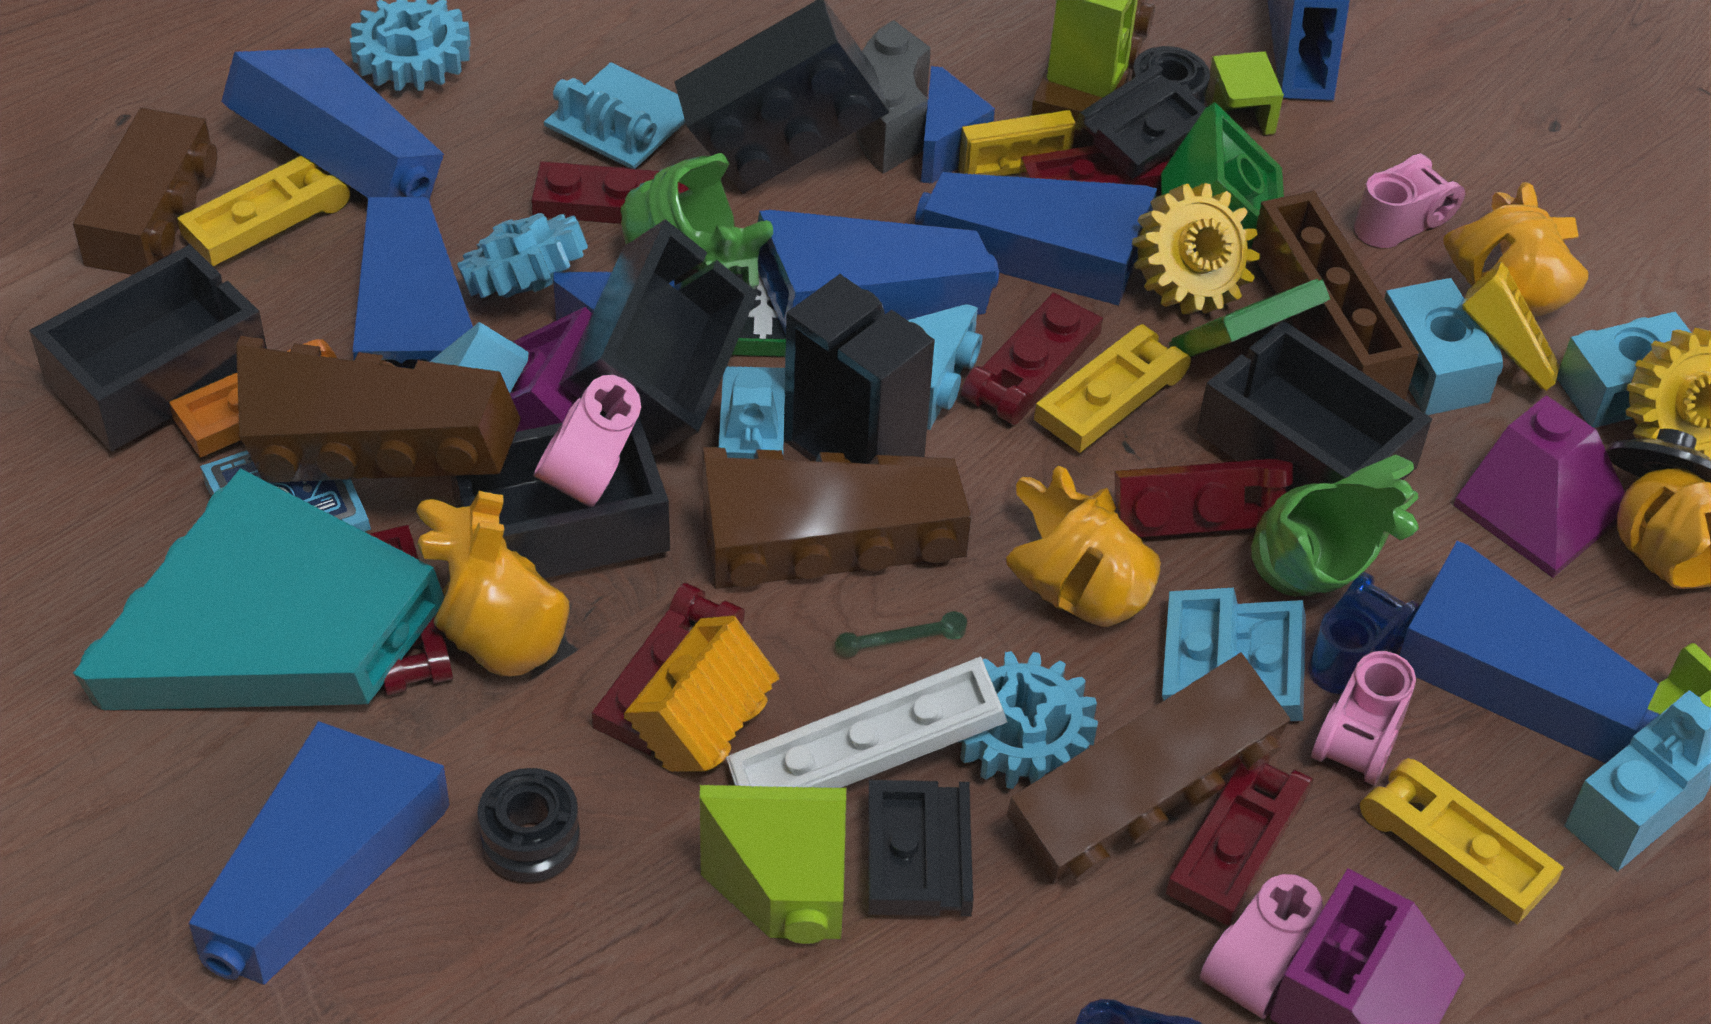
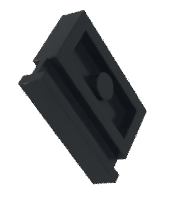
(1141, 121)
(919, 848)

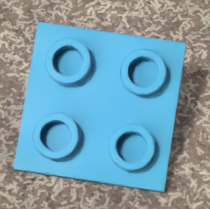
(616, 114)

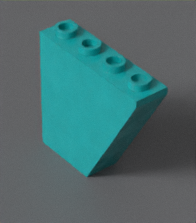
(263, 612)

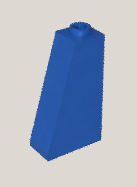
(1308, 45)
(332, 120)
(1047, 229)
(902, 264)
(407, 285)
(1524, 659)
(314, 849)

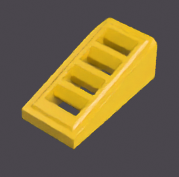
(1505, 316)

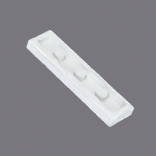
(876, 733)

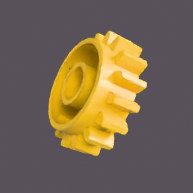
(1166, 252)
(1674, 388)

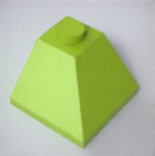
(777, 856)

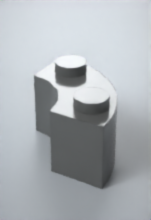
(903, 73)

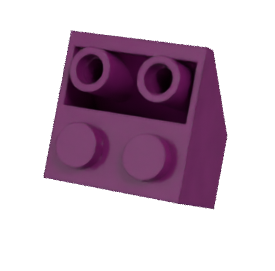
(1368, 963)

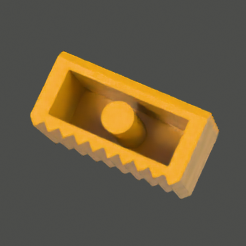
(703, 695)

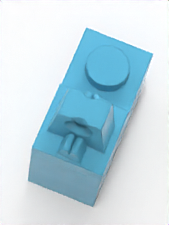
(752, 410)
(1646, 784)

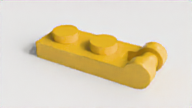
(262, 209)
(1110, 387)
(1462, 839)

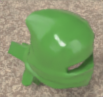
(698, 213)
(1333, 532)

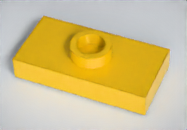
(999, 145)

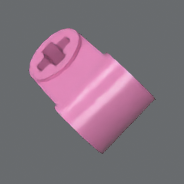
(1405, 203)
(587, 444)
(1364, 724)
(1261, 944)

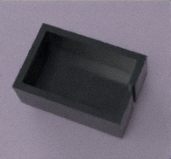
(782, 95)
(663, 336)
(145, 345)
(855, 377)
(1307, 409)
(562, 532)

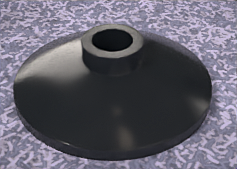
(1668, 451)

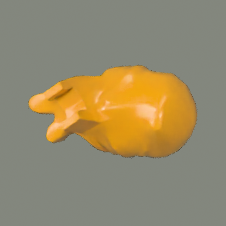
(1530, 249)
(1669, 526)
(1085, 553)
(494, 597)

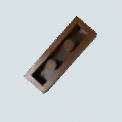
(144, 190)

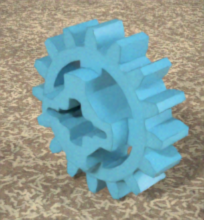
(410, 42)
(522, 255)
(1037, 712)

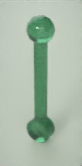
(952, 627)

